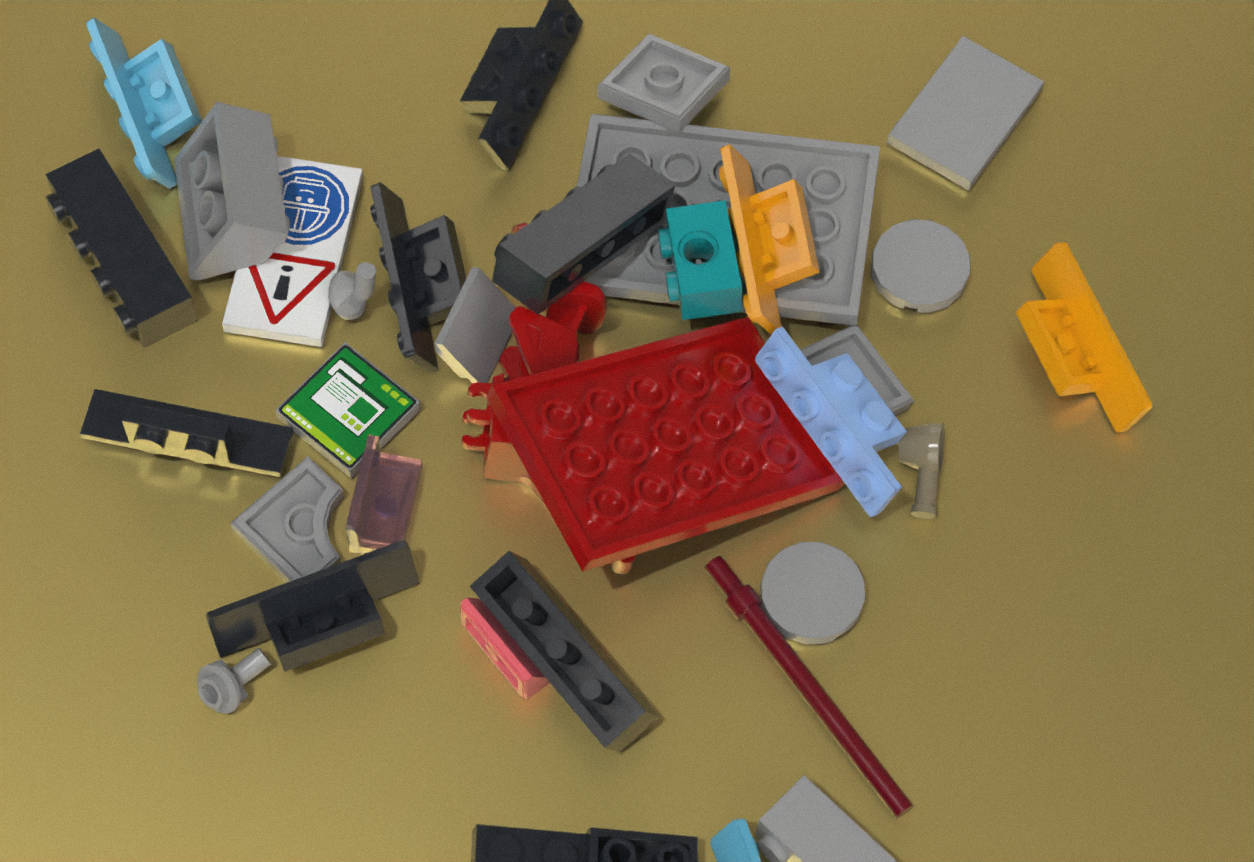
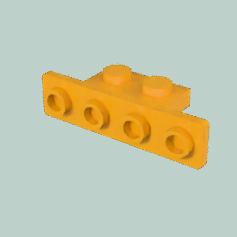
(771, 237)
(1078, 341)

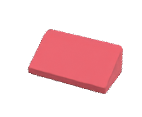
(501, 648)

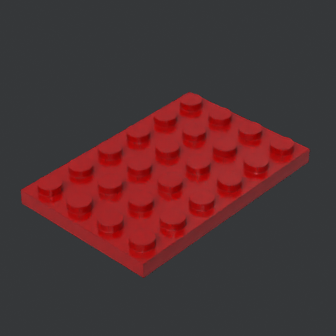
(660, 442)

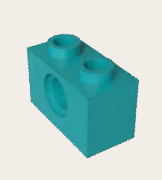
(706, 234)

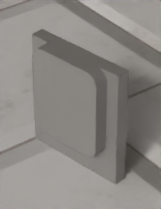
(475, 329)

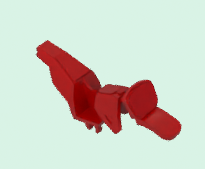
(543, 345)

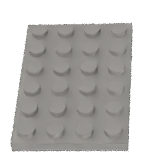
(836, 187)

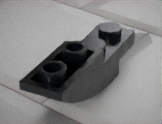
(596, 845)

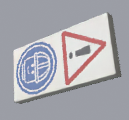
(290, 290)

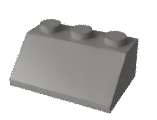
(230, 192)

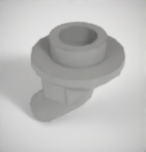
(351, 290)
(228, 683)

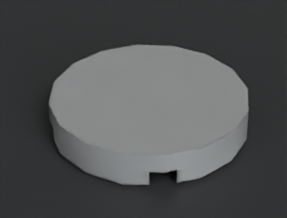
(920, 265)
(812, 592)

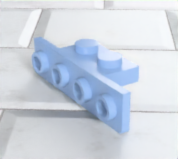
(839, 415)

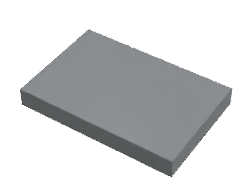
(965, 112)

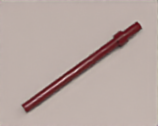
(745, 606)

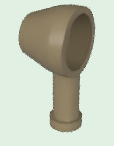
(924, 450)

